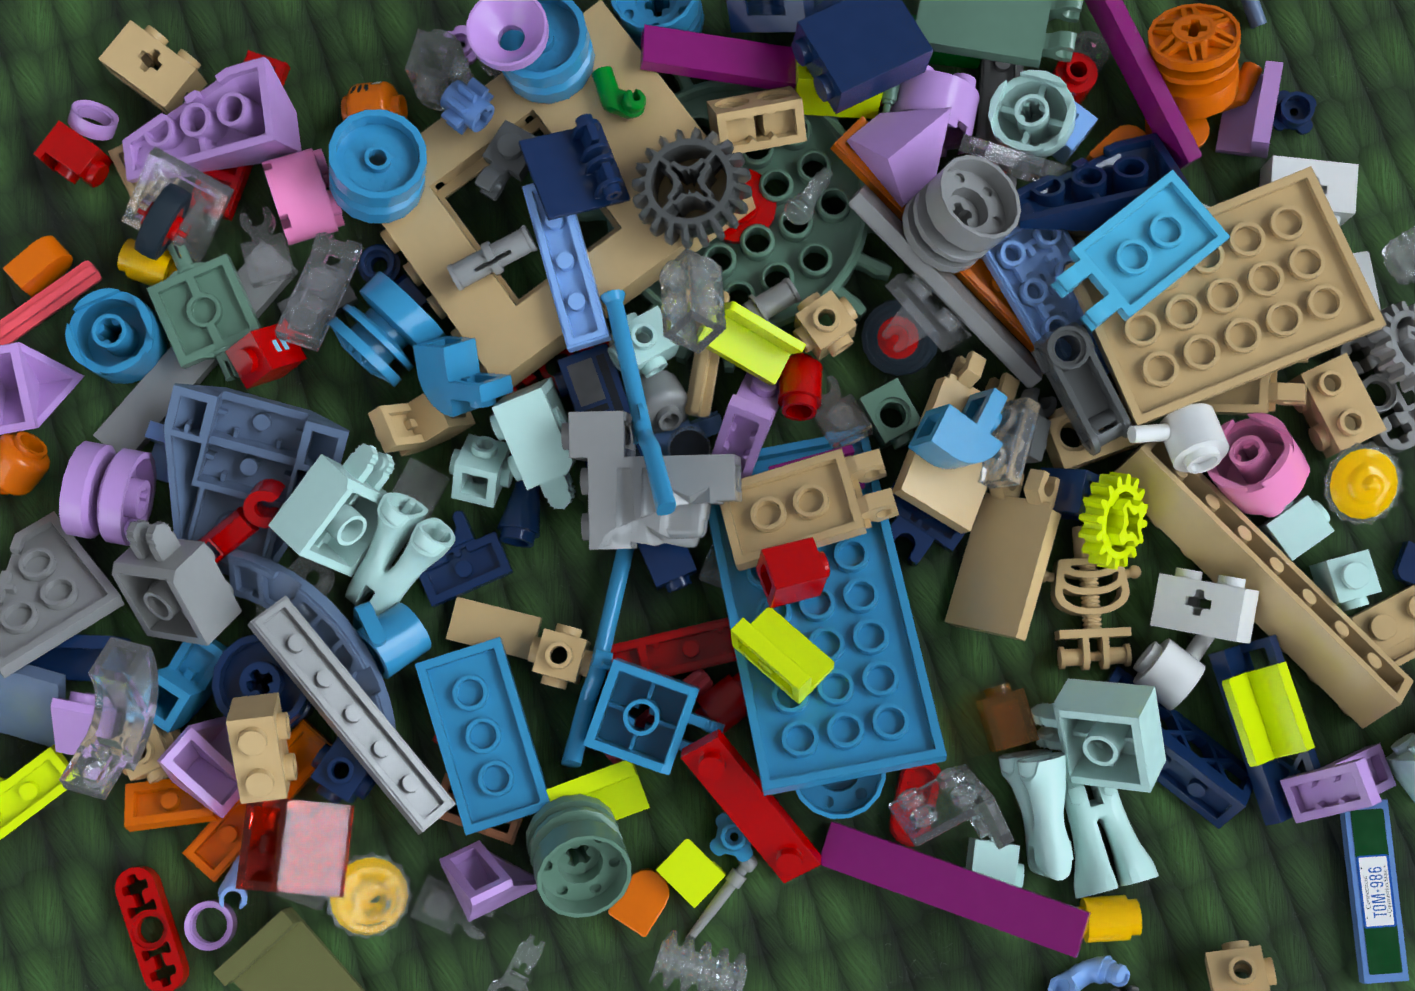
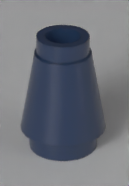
(521, 517)

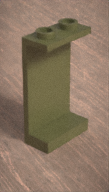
(286, 958)

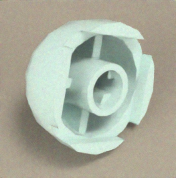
(1033, 113)

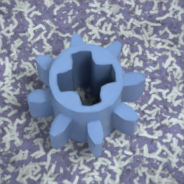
(467, 106)

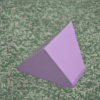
(903, 149)
(30, 387)
(203, 765)
(484, 879)

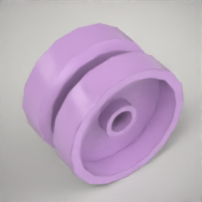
(106, 491)

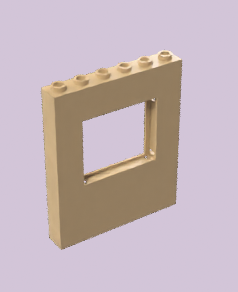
(628, 258)

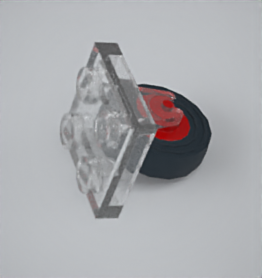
(175, 207)
(907, 331)

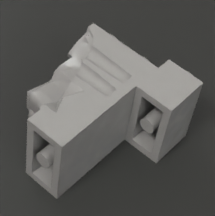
(620, 489)

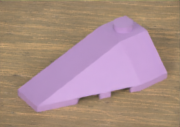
(224, 126)

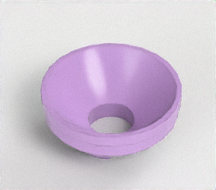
(494, 18)

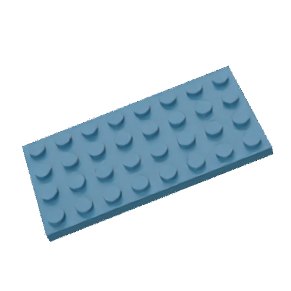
(877, 700)

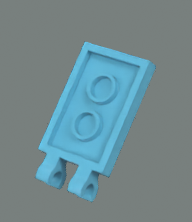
(1142, 250)

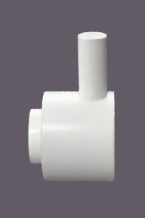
(1190, 437)
(1172, 669)

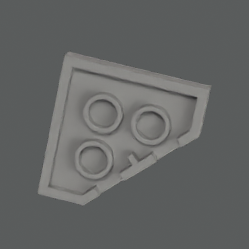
(48, 593)

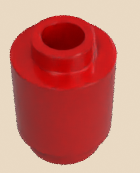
(1078, 75)
(800, 387)
(724, 702)

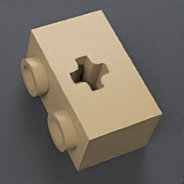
(132, 62)

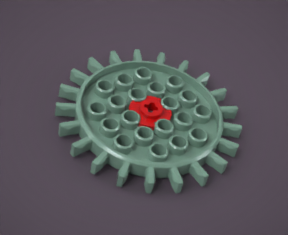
(835, 236)

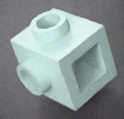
(649, 344)
(480, 470)

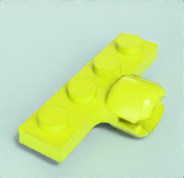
(30, 789)

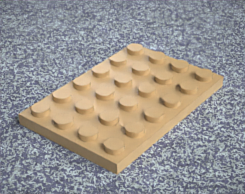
(1247, 309)

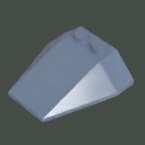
(228, 442)

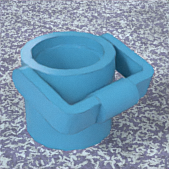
(392, 637)

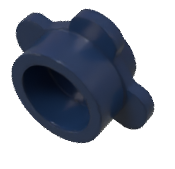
(1304, 106)

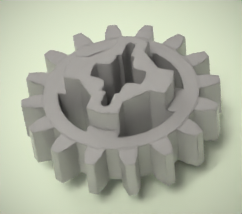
(1397, 345)

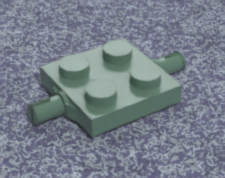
(203, 309)

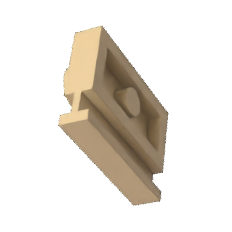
(1391, 624)

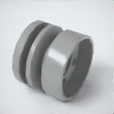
(961, 214)

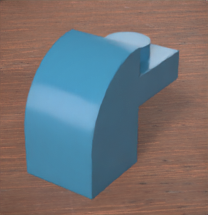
(452, 376)
(960, 438)
(186, 684)

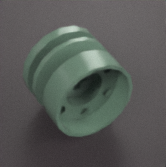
(578, 856)

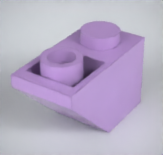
(71, 720)

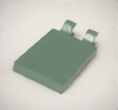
(999, 29)

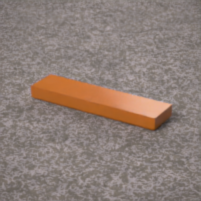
(221, 840)

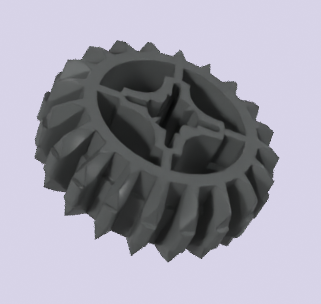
(711, 158)

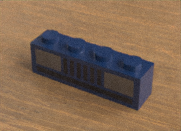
(592, 383)

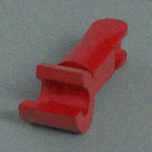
(245, 520)

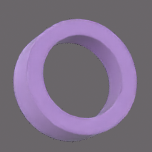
(96, 111)
(191, 931)

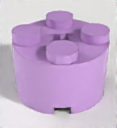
(943, 90)

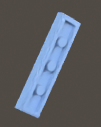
(569, 276)

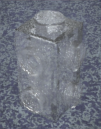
(434, 64)
(692, 300)

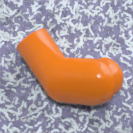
(1248, 78)

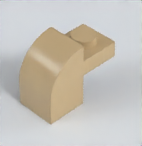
(415, 426)

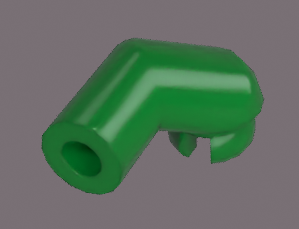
(617, 100)

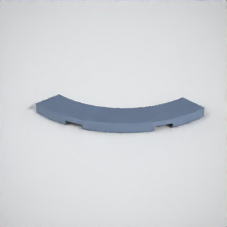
(268, 582)

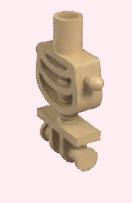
(1091, 609)

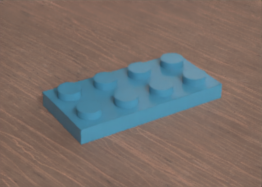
(483, 735)

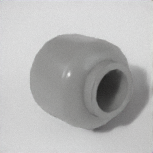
(664, 401)

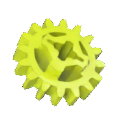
(1113, 520)

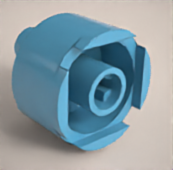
(95, 341)

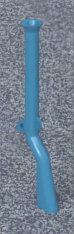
(640, 423)
(600, 661)

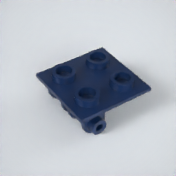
(574, 169)

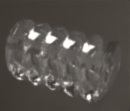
(698, 966)

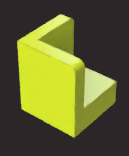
(690, 872)

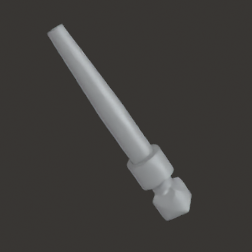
(735, 879)

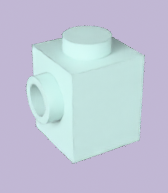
(1298, 527)
(1347, 579)
(995, 862)

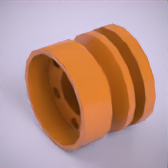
(1197, 57)

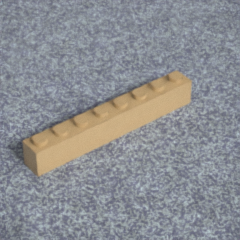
(1289, 603)

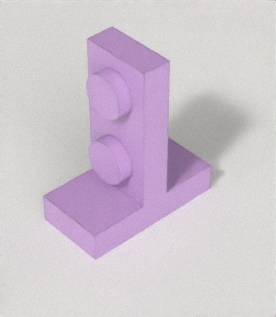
(748, 422)
(1339, 786)

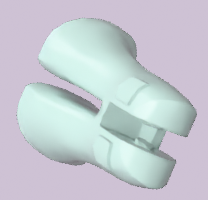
(398, 520)
(1040, 790)
(1092, 866)

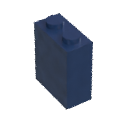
(860, 50)

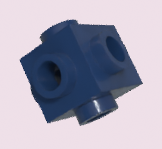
(327, 773)

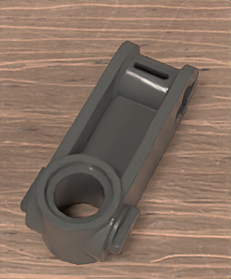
(1082, 387)

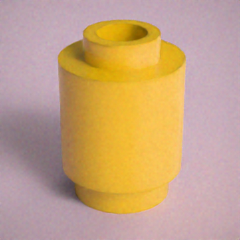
(143, 268)
(1111, 918)

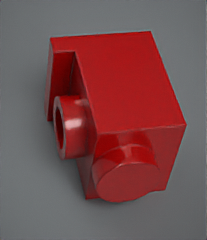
(73, 156)

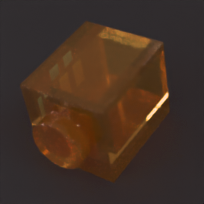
(1006, 718)

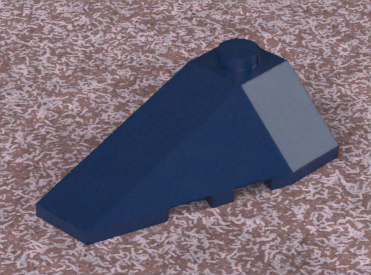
(1096, 188)

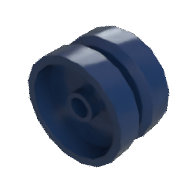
(243, 673)

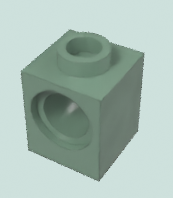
(890, 396)

